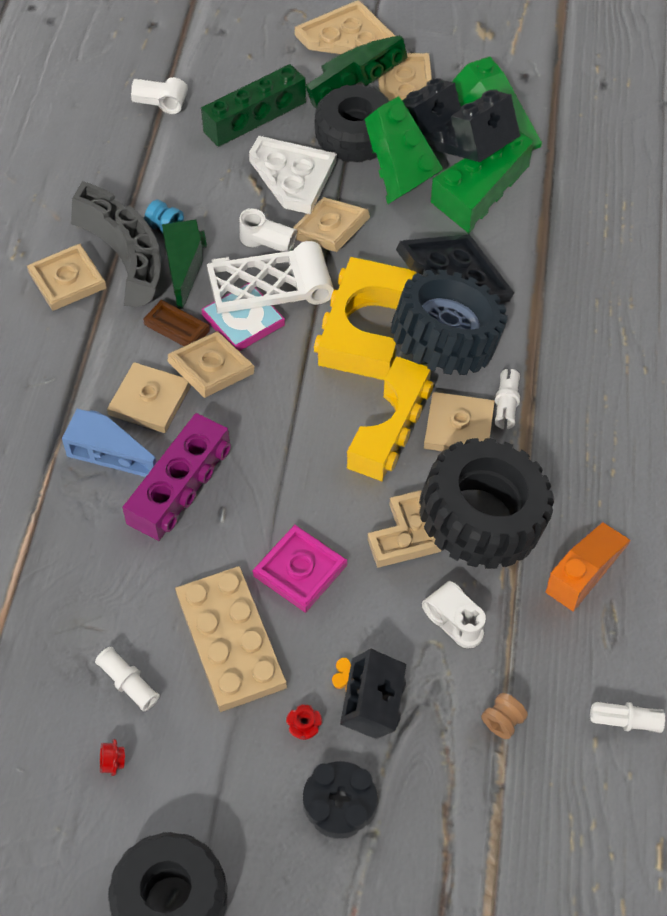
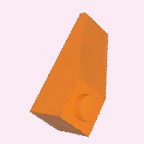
(585, 565)

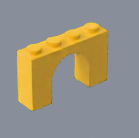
(342, 344)

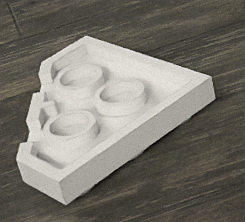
(292, 171)

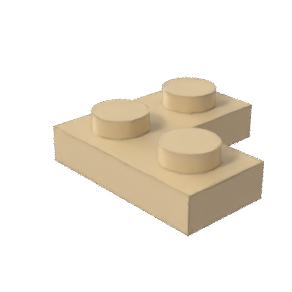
(405, 540)

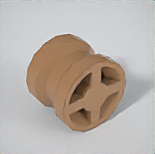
(504, 715)

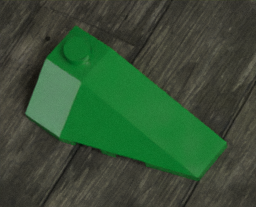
(487, 75)

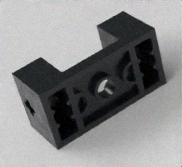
(464, 131)

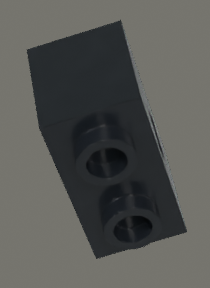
(373, 694)

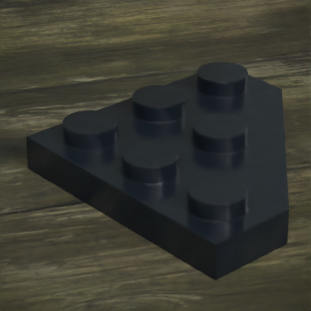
(454, 254)

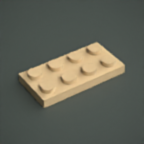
(230, 639)

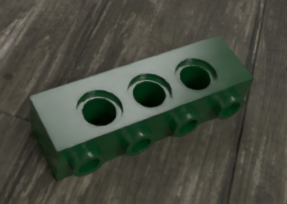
(253, 105)

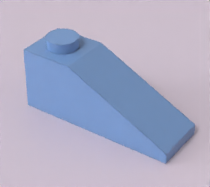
(102, 442)

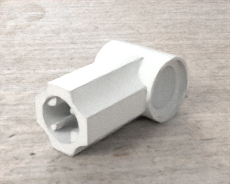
(166, 95)
(259, 231)

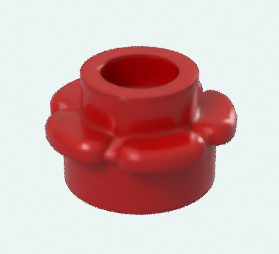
(307, 730)
(111, 757)

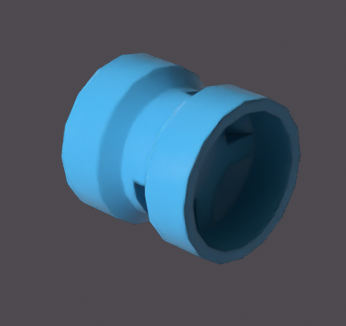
(159, 213)

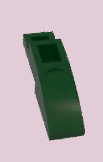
(358, 65)

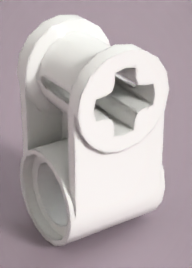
(456, 615)

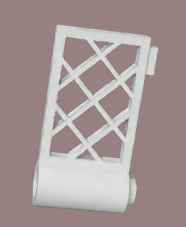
(306, 266)

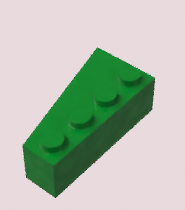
(471, 187)

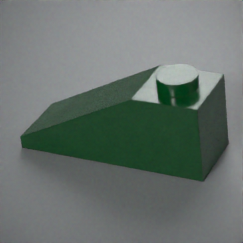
(184, 255)

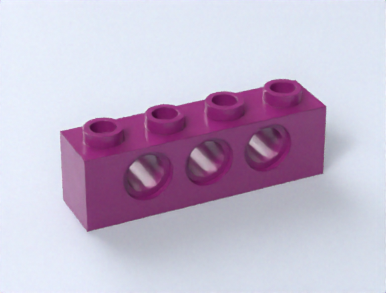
(161, 483)

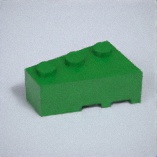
(400, 149)

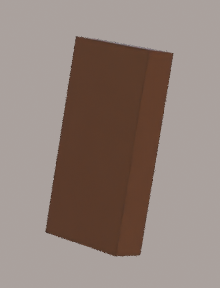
(175, 324)

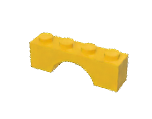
(376, 446)

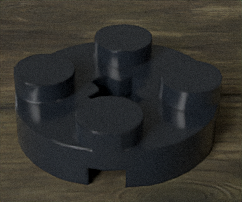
(327, 781)

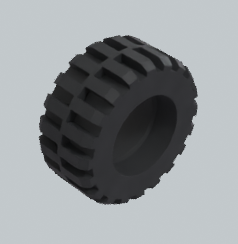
(471, 533)

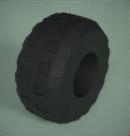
(341, 121)
(167, 857)

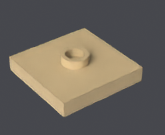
(331, 223)
(66, 277)
(210, 364)
(149, 397)
(457, 419)

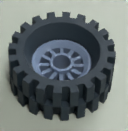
(448, 322)

